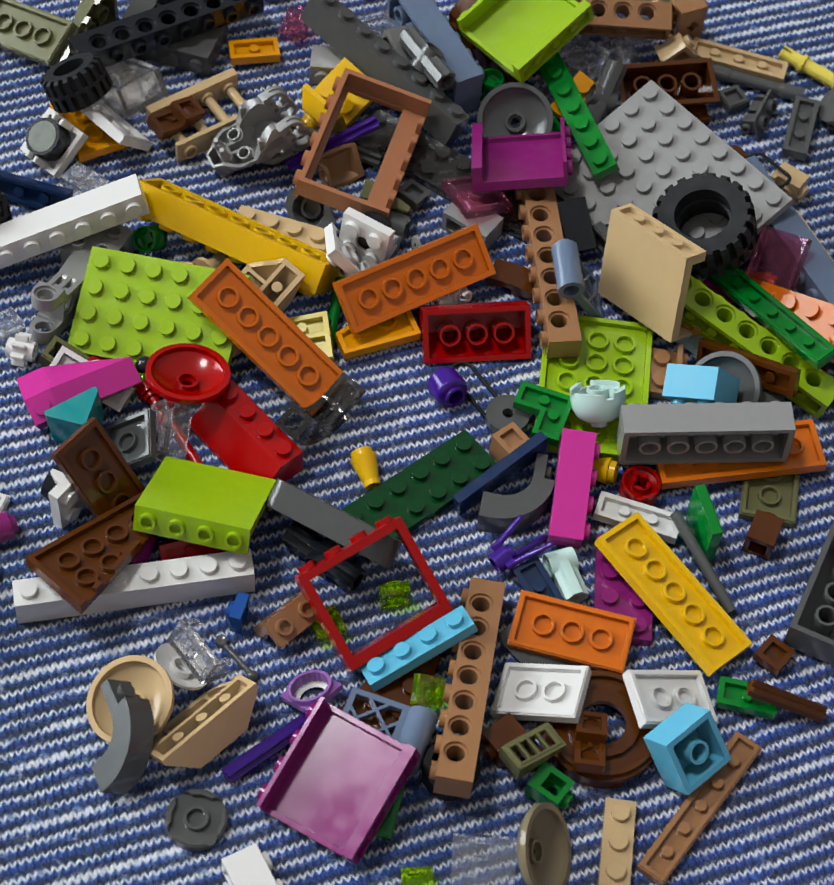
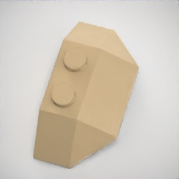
(277, 280)
(206, 725)

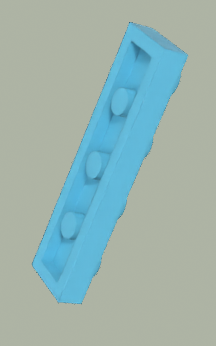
(418, 648)

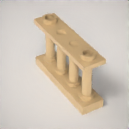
(206, 94)

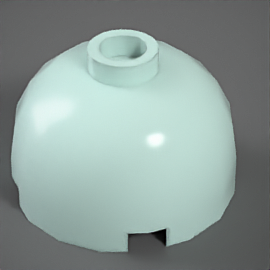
(597, 402)

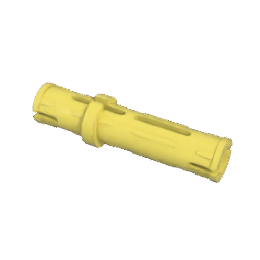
(804, 64)

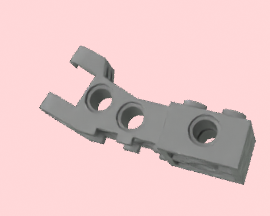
(61, 293)

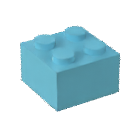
(699, 384)
(687, 748)

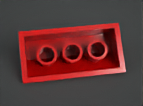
(475, 332)
(246, 436)

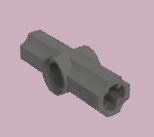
(427, 58)
(603, 94)

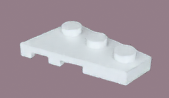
(342, 253)

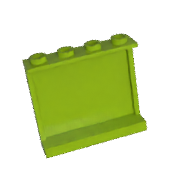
(523, 32)
(202, 504)

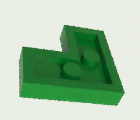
(550, 407)

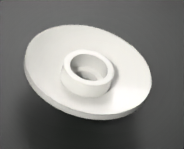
(176, 668)

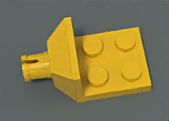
(314, 100)

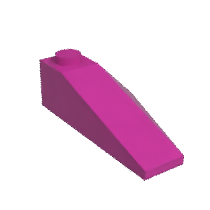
(58, 383)

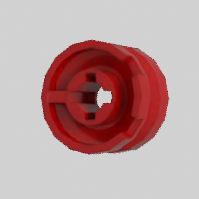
(644, 477)

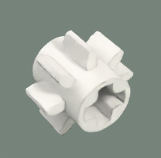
(21, 349)

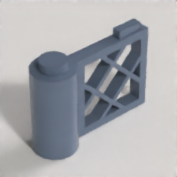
(575, 278)
(414, 724)

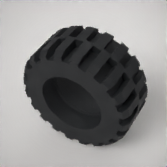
(715, 196)

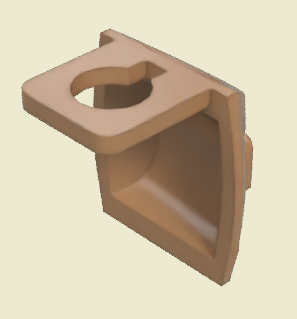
(340, 166)

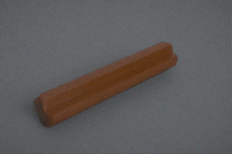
(786, 700)

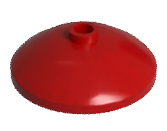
(187, 373)

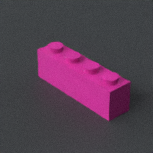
(572, 488)

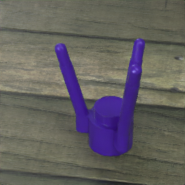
(506, 558)

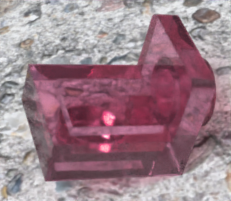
(292, 25)

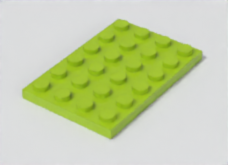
(141, 305)
(607, 352)

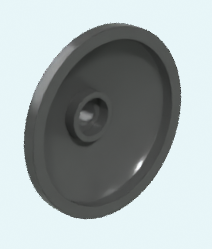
(511, 103)
(742, 368)

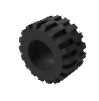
(76, 82)

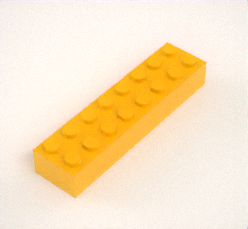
(233, 233)

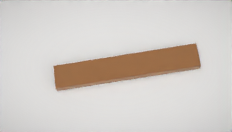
(697, 812)

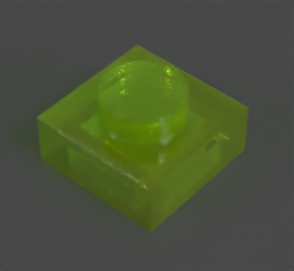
(394, 594)
(318, 631)
(427, 691)
(417, 876)

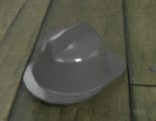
(308, 211)

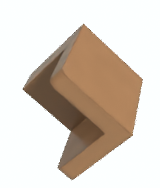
(506, 441)

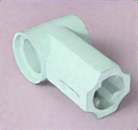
(564, 569)

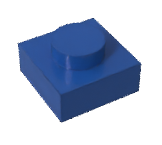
(238, 611)

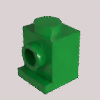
(550, 779)

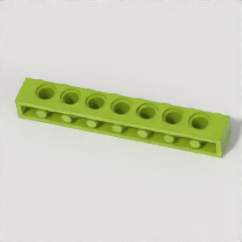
(734, 328)

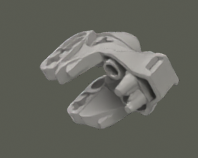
(259, 134)

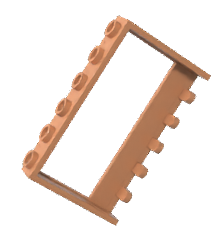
(388, 180)

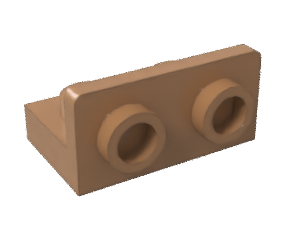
(658, 368)
(287, 621)

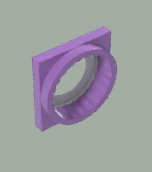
(309, 680)

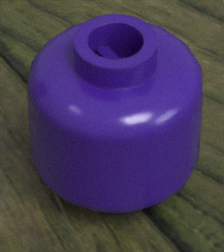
(447, 387)

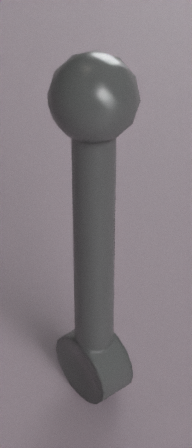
(221, 642)

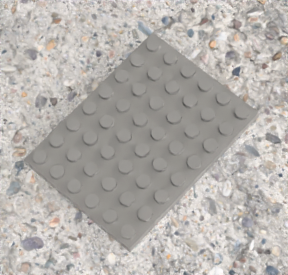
(655, 147)

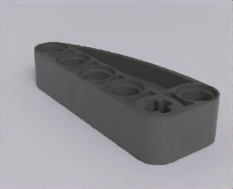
(329, 521)

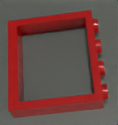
(397, 634)

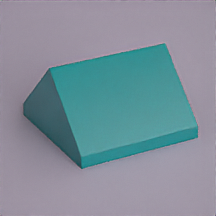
(73, 413)

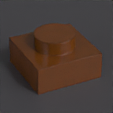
(774, 655)

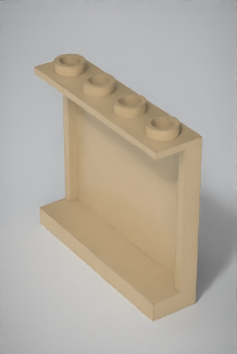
(648, 270)

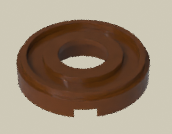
(624, 757)

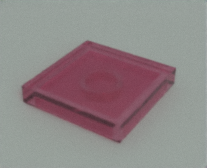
(475, 203)
(778, 257)

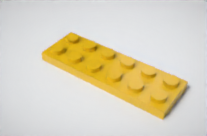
(673, 593)

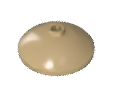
(148, 680)

